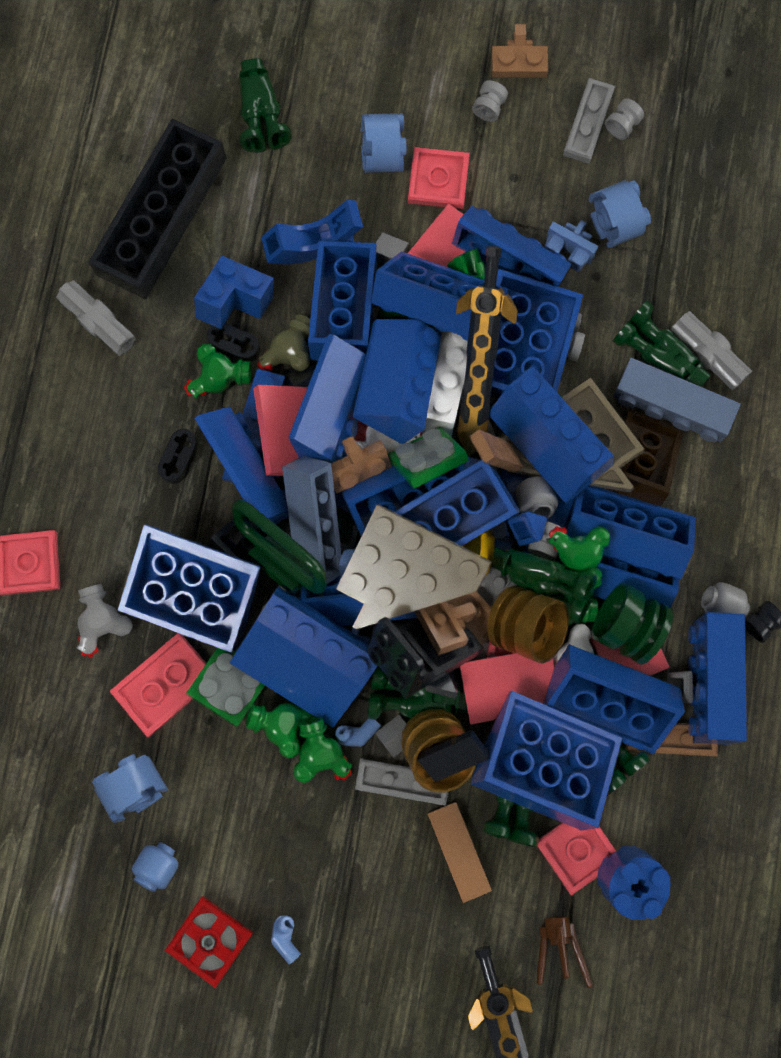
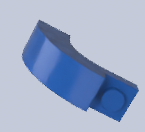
(300, 242)

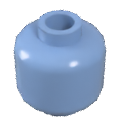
(155, 867)

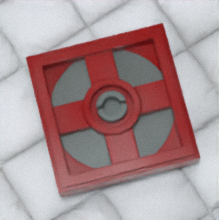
(209, 941)

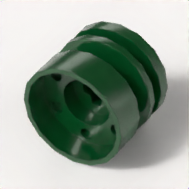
(632, 623)

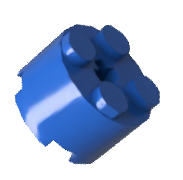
(634, 883)

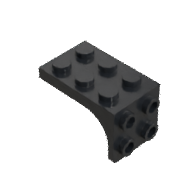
(410, 657)

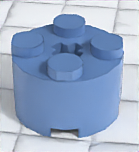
(382, 143)
(619, 213)
(129, 787)

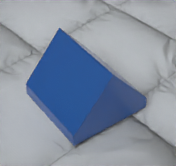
(527, 527)

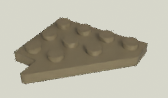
(608, 427)
(406, 568)

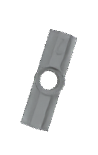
(96, 317)
(711, 349)

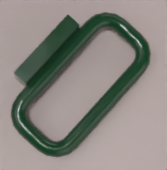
(278, 552)

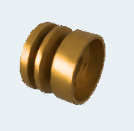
(528, 624)
(427, 731)

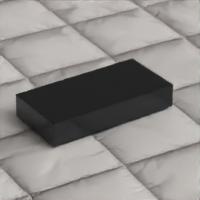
(453, 756)

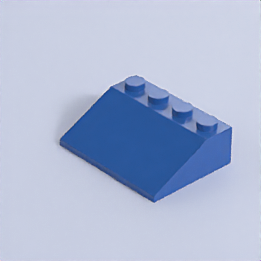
(540, 334)
(190, 588)
(305, 657)
(548, 762)

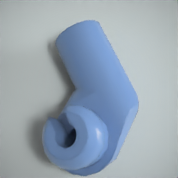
(357, 735)
(282, 936)

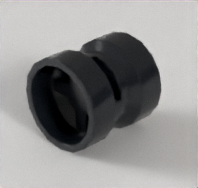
(764, 621)

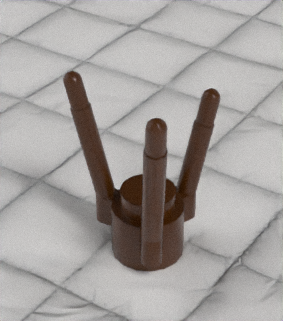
(559, 931)

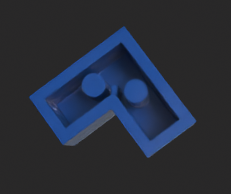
(231, 287)

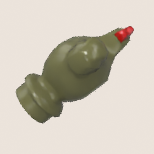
(289, 347)

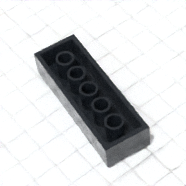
(158, 209)

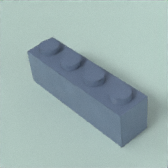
(676, 401)
(313, 511)

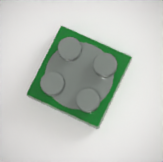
(427, 457)
(225, 688)

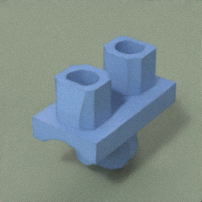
(572, 240)

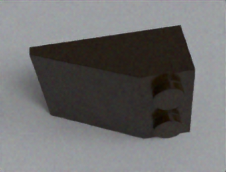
(654, 468)

